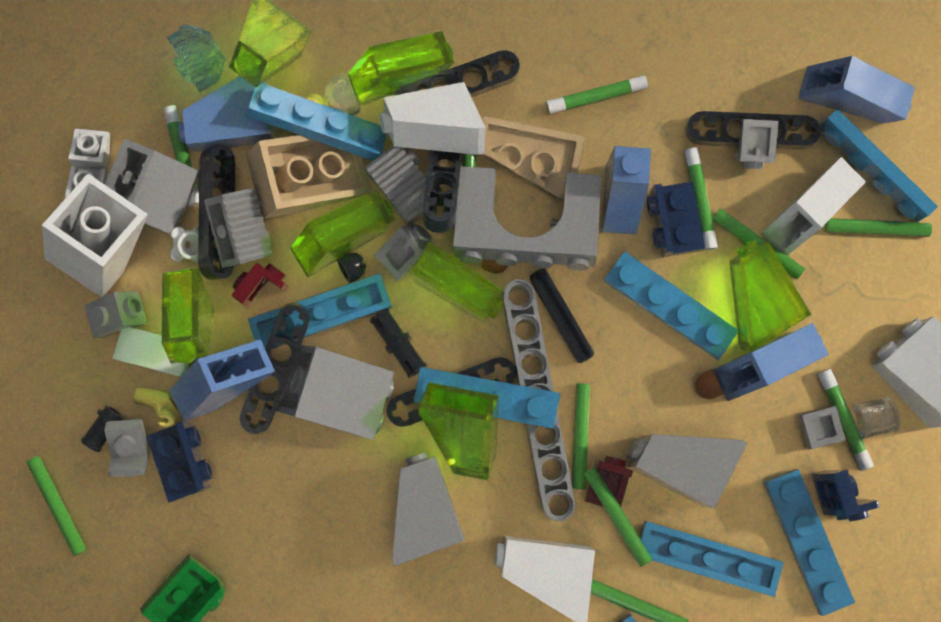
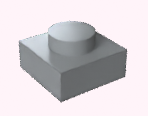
(822, 427)

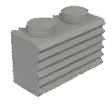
(400, 181)
(238, 227)

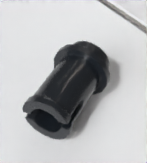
(96, 437)

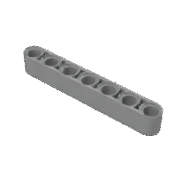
(536, 347)

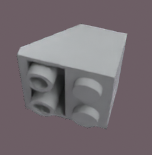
(152, 184)

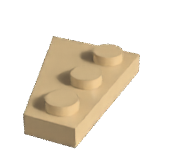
(533, 152)

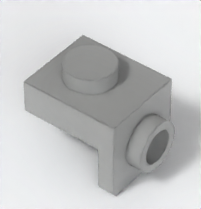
(115, 313)

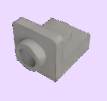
(757, 143)
(403, 249)
(127, 447)

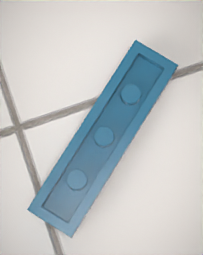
(316, 121)
(885, 174)
(671, 305)
(328, 309)
(515, 401)
(809, 542)
(711, 559)

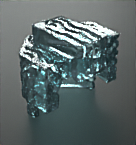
(198, 56)

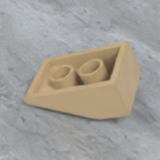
(303, 175)

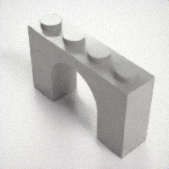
(569, 243)

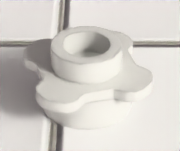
(179, 250)

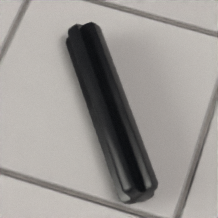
(561, 315)

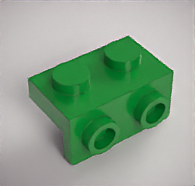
(185, 594)

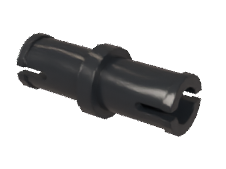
(398, 342)

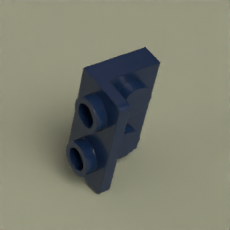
(675, 219)
(180, 461)
(838, 496)

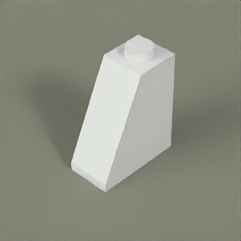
(434, 120)
(814, 207)

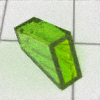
(267, 42)
(398, 63)
(341, 232)
(457, 283)
(763, 296)
(185, 316)
(462, 427)

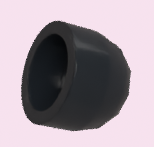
(351, 266)

